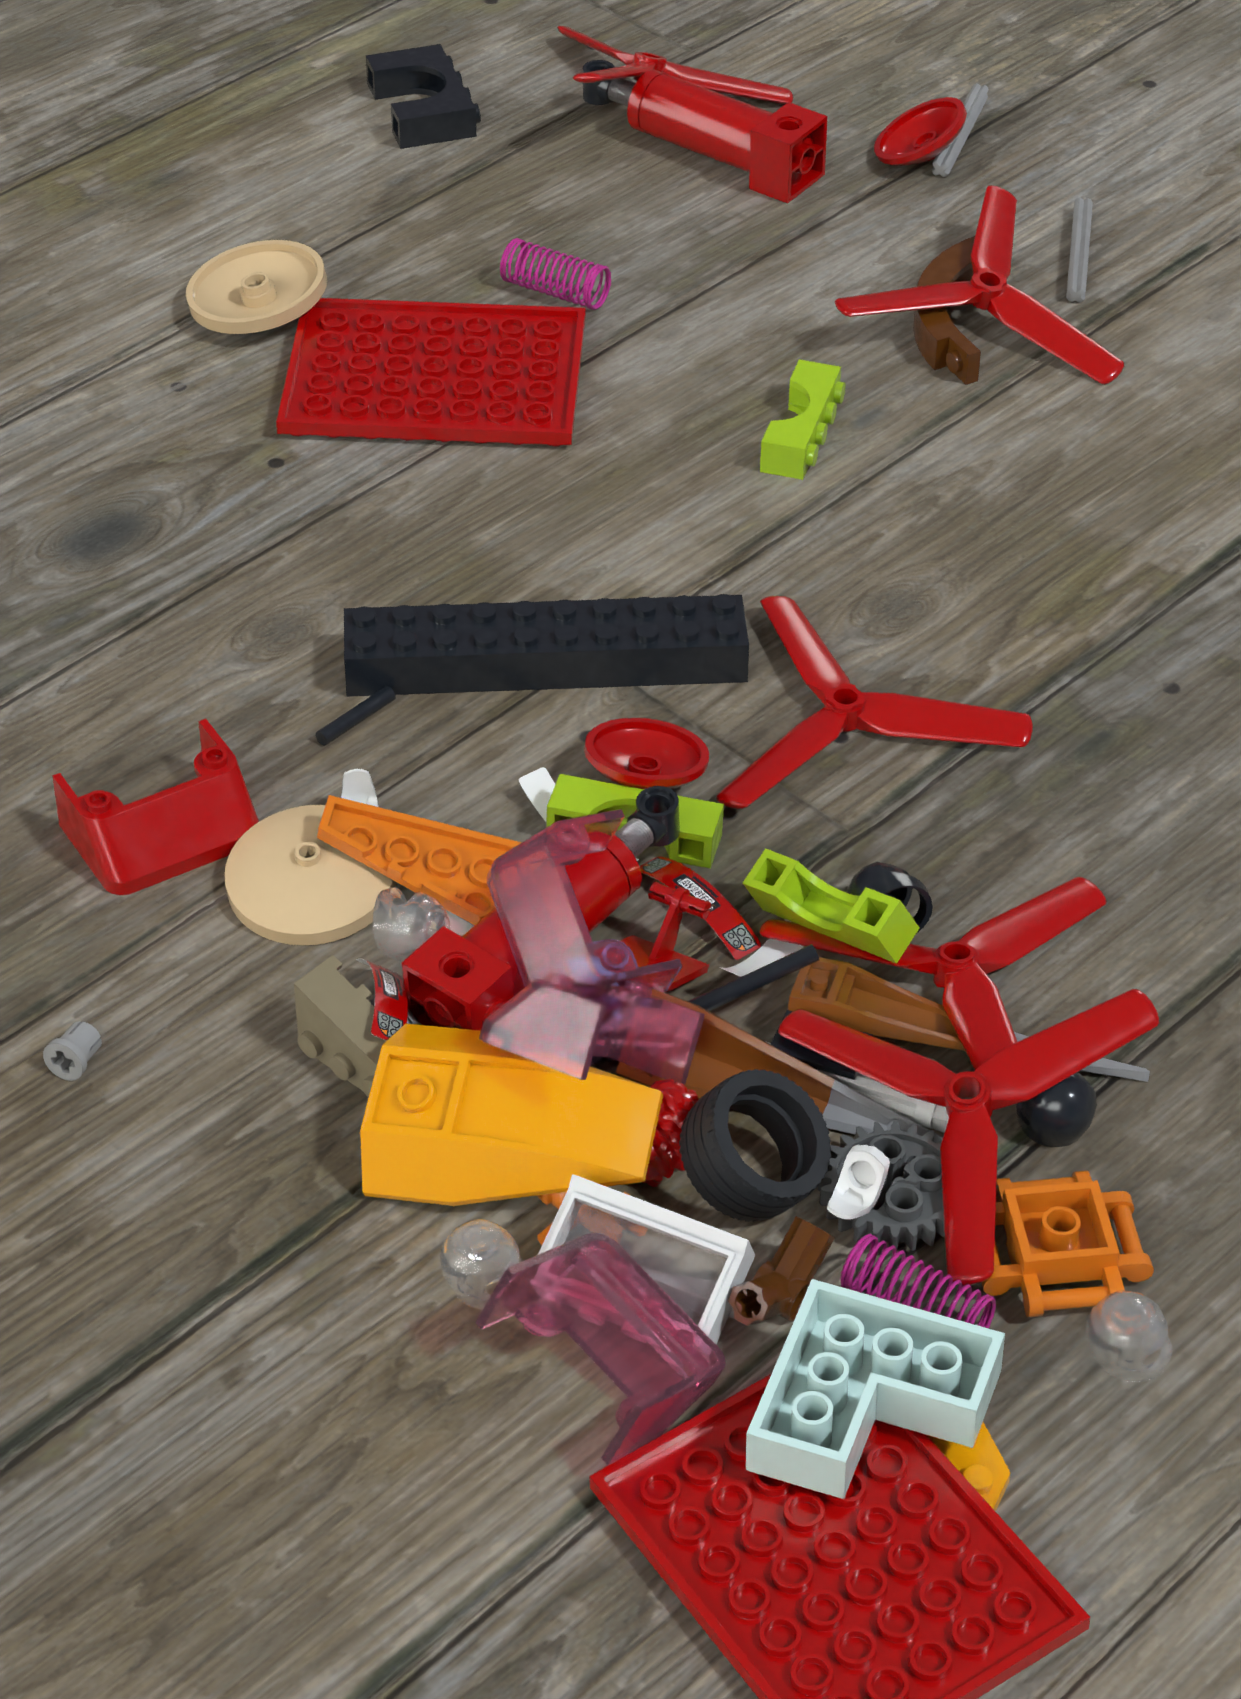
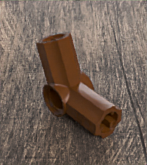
(783, 1282)

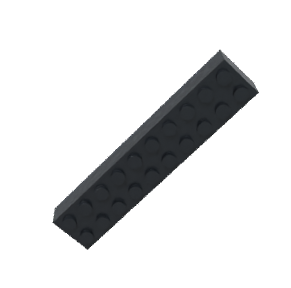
(546, 645)

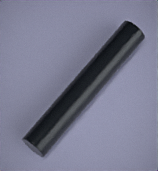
(355, 715)

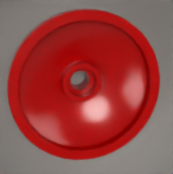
(921, 132)
(646, 753)

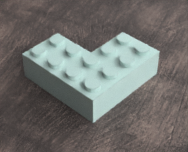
(861, 1363)

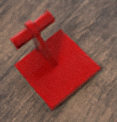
(662, 950)

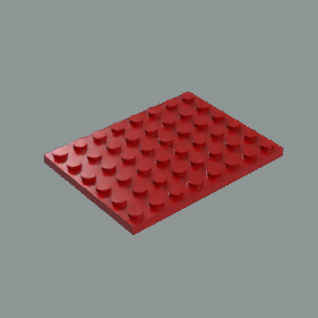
(434, 372)
(832, 1597)

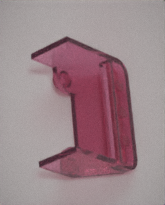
(544, 914)
(572, 1021)
(620, 1323)

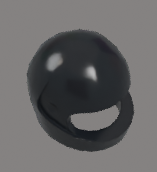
(894, 883)
(1059, 1113)

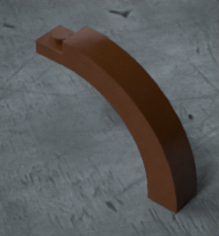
(934, 331)

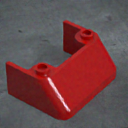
(164, 832)

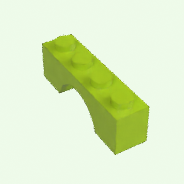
(793, 443)
(699, 819)
(864, 921)

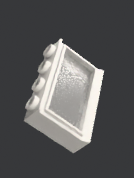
(682, 1255)

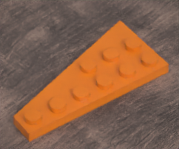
(417, 853)

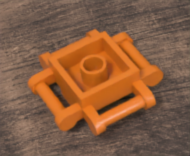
(1064, 1235)

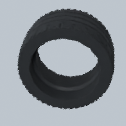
(791, 1122)

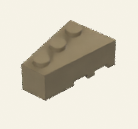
(337, 1024)

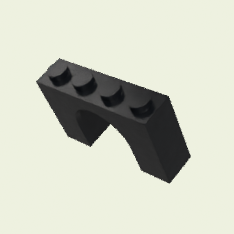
(430, 72)

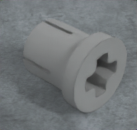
(70, 1053)

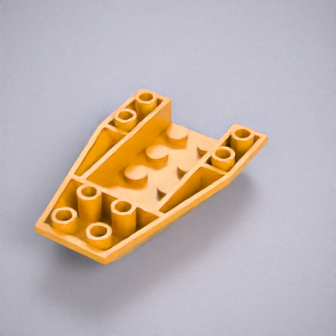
(485, 1125)

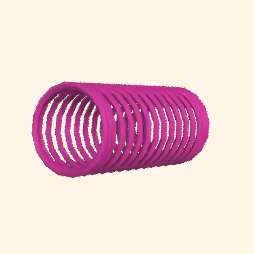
(588, 284)
(855, 1254)

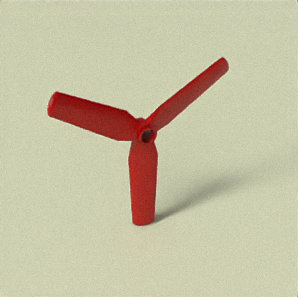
(640, 62)
(990, 292)
(851, 709)
(962, 965)
(1003, 1080)

